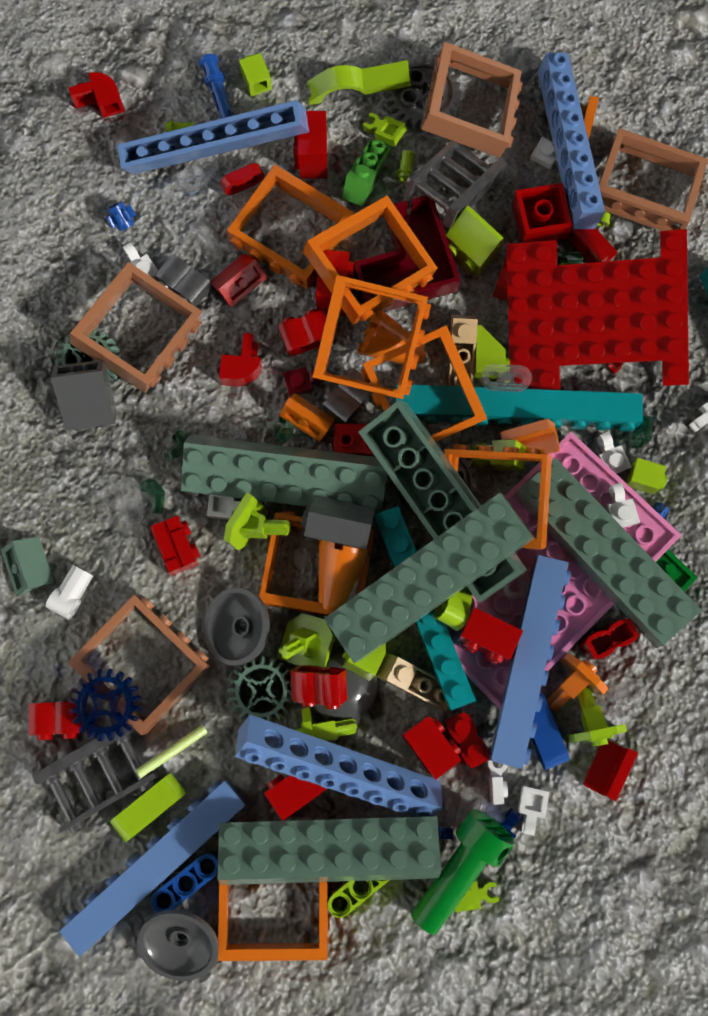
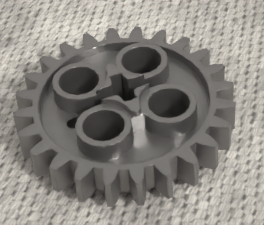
(418, 94)

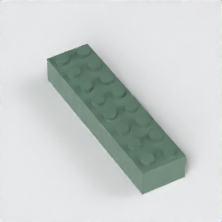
(280, 472)
(430, 484)
(610, 556)
(429, 577)
(328, 850)

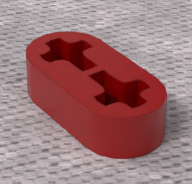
(242, 179)

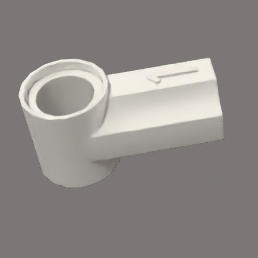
(67, 597)

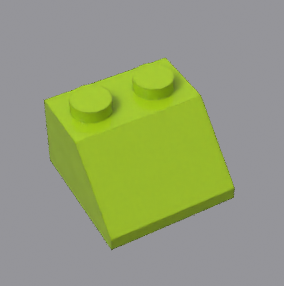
(473, 241)

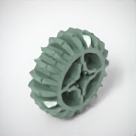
(70, 351)
(244, 677)

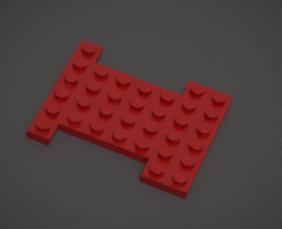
(598, 311)

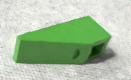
(365, 172)

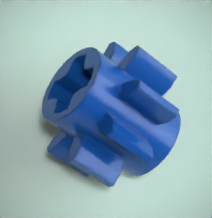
(120, 216)

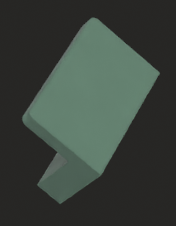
(27, 565)

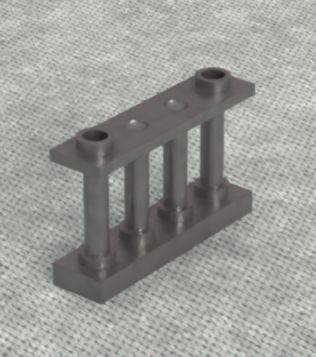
(478, 184)
(74, 762)

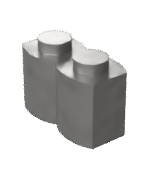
(183, 280)
(346, 401)

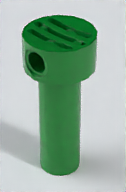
(482, 843)

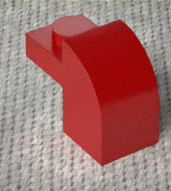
(99, 90)
(242, 369)

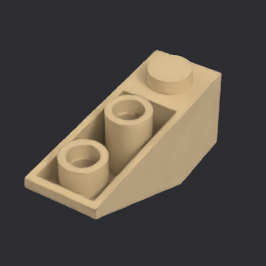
(464, 334)
(411, 680)

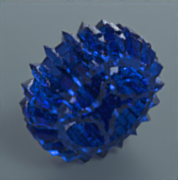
(97, 712)

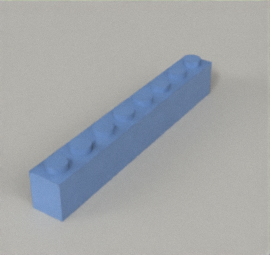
(214, 137)
(529, 661)
(153, 867)

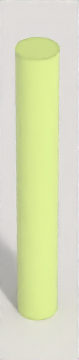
(171, 751)

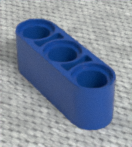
(547, 739)
(177, 891)

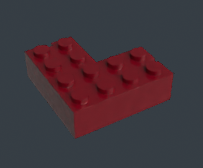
(397, 265)

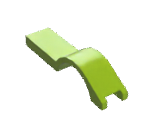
(365, 80)

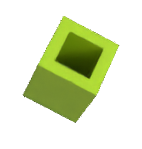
(255, 74)
(646, 476)

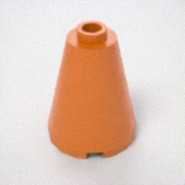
(385, 335)
(338, 572)

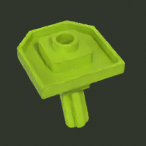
(250, 522)
(306, 641)
(593, 722)
(326, 730)

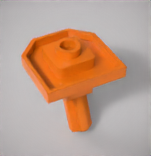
(580, 676)

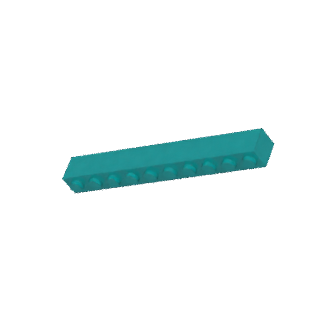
(506, 408)

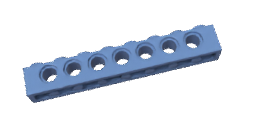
(570, 141)
(337, 768)

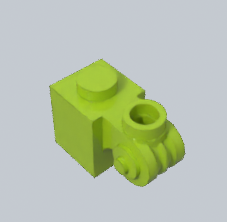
(502, 465)

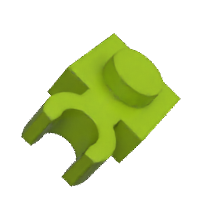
(385, 130)
(473, 896)

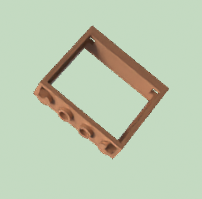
(463, 131)
(641, 209)
(80, 334)
(198, 657)

